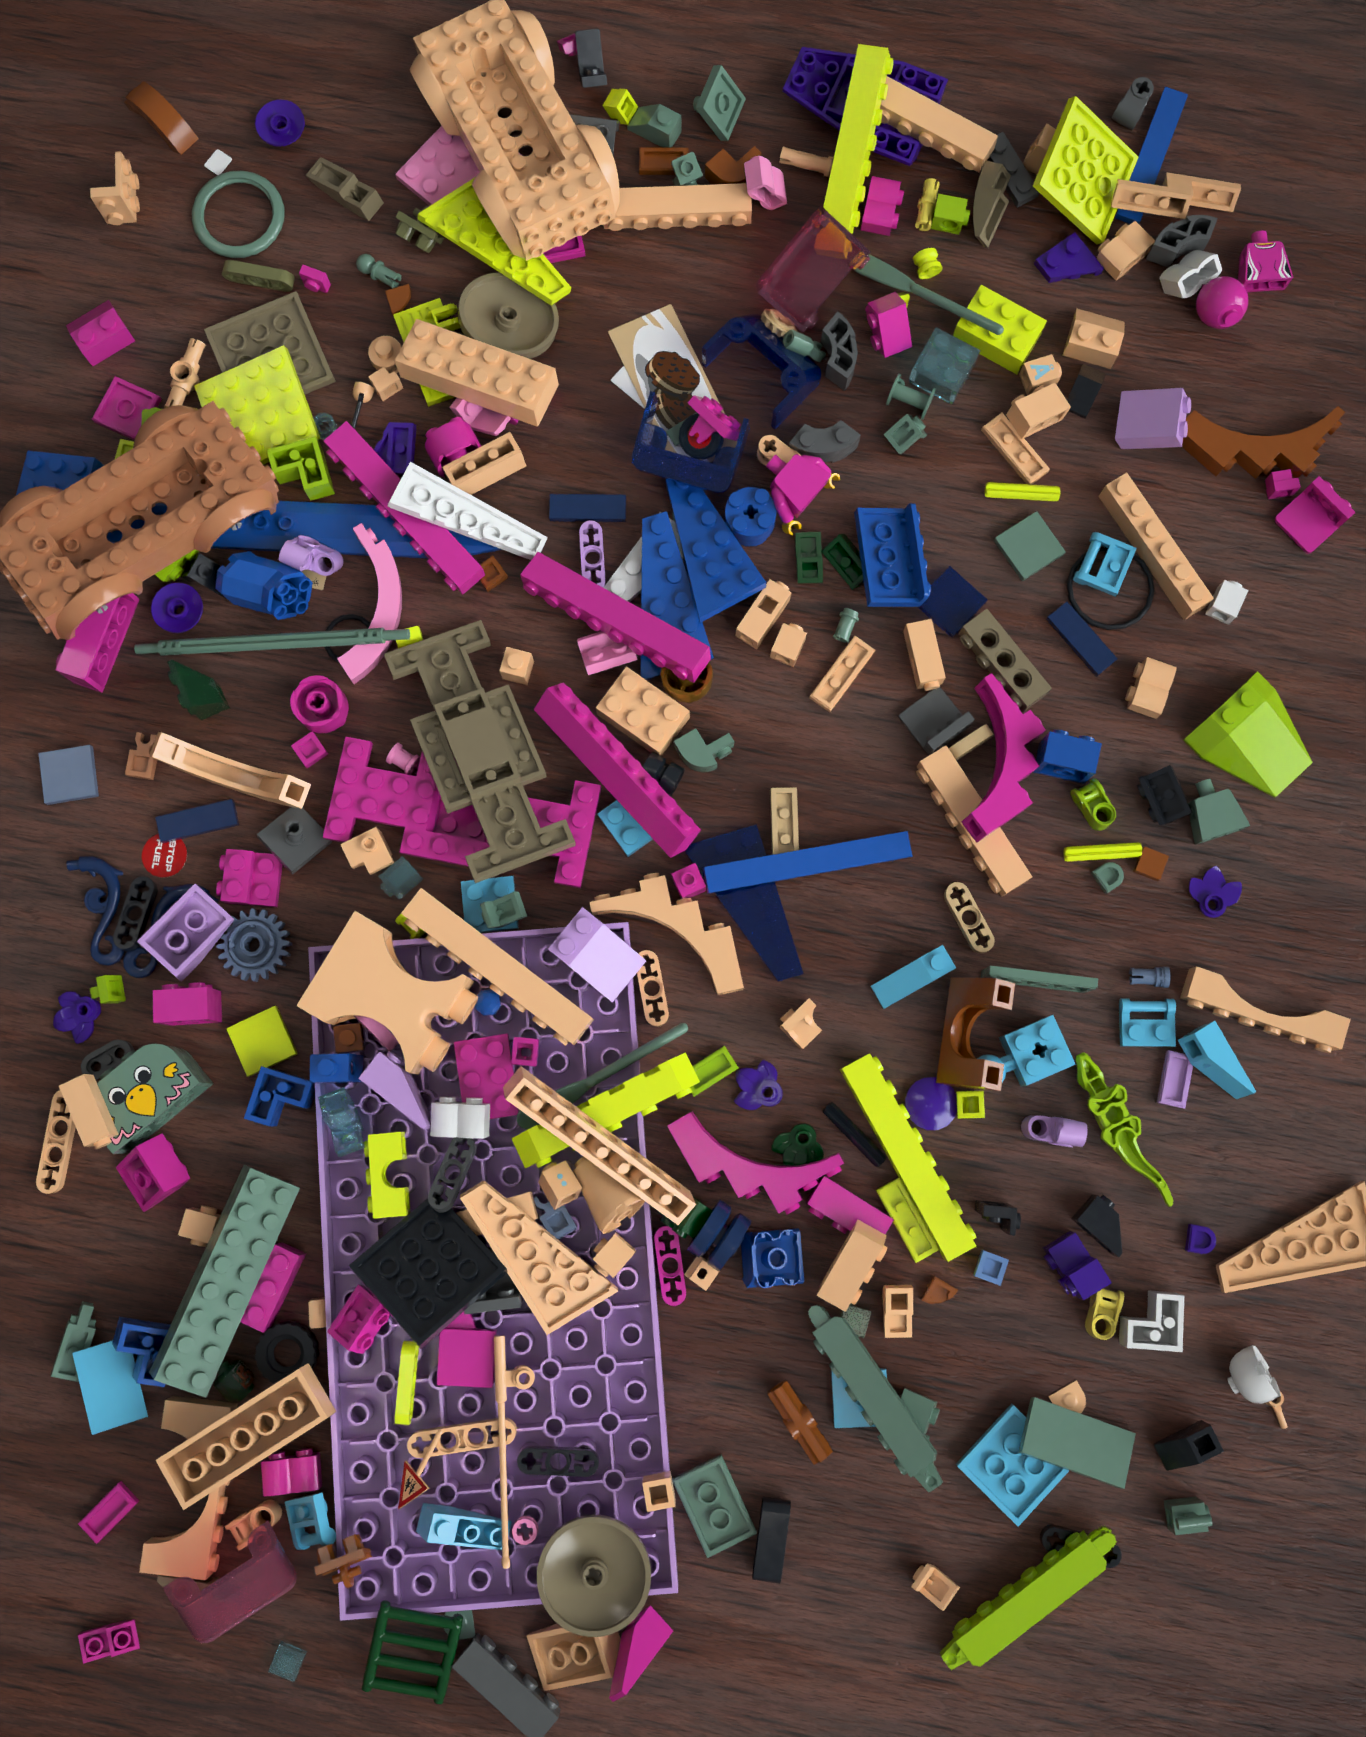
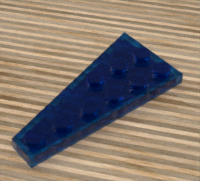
(755, 907)

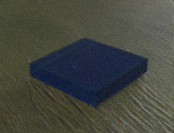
(952, 602)

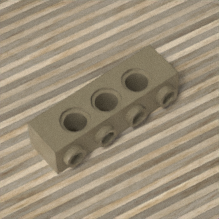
(1003, 646)

